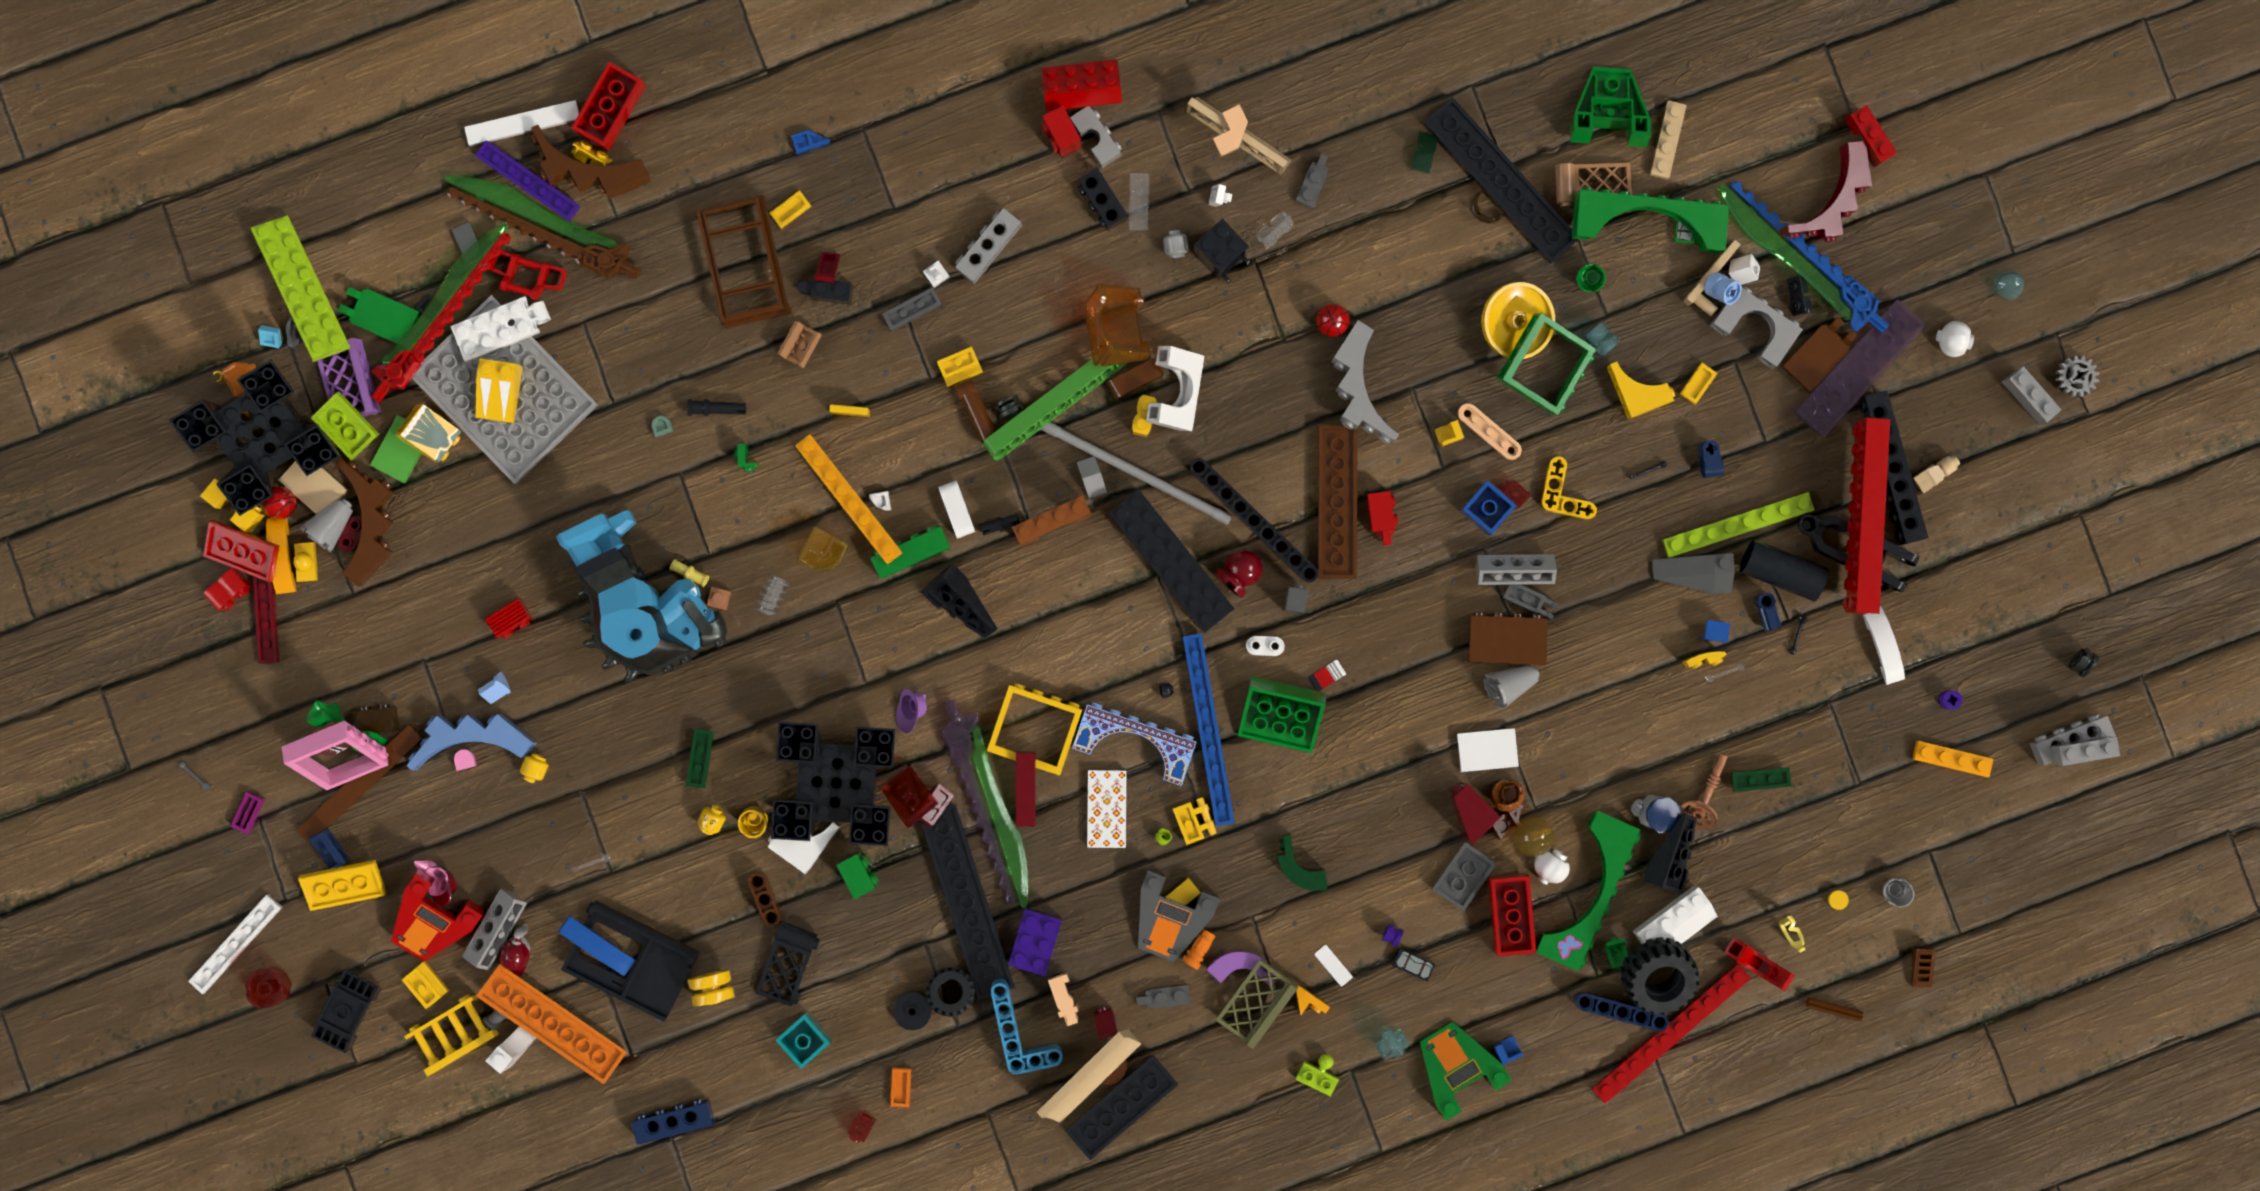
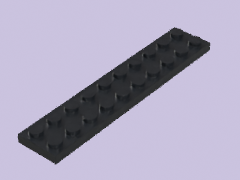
(1501, 180)
(967, 902)

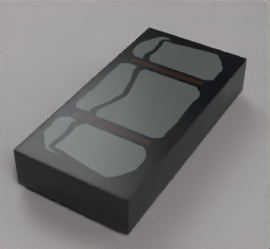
(1413, 964)

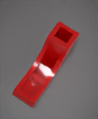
(1759, 964)

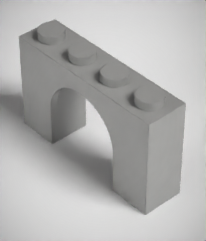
(1782, 330)

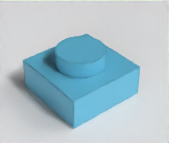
(270, 336)

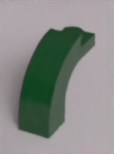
(1306, 879)

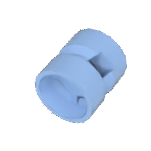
(1723, 288)

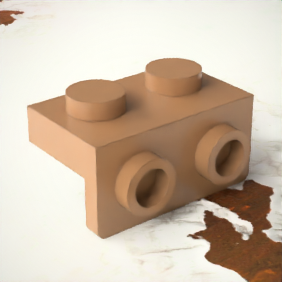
(799, 344)

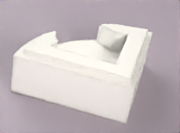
(881, 500)

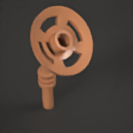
(1702, 807)

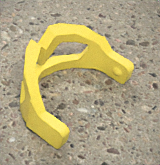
(1798, 945)

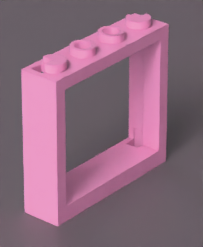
(298, 753)

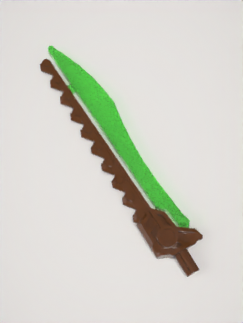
(597, 259)

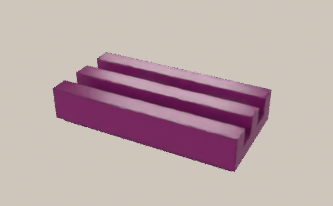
(247, 830)

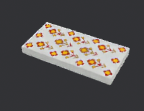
(1106, 809)

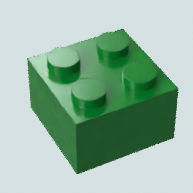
(858, 875)

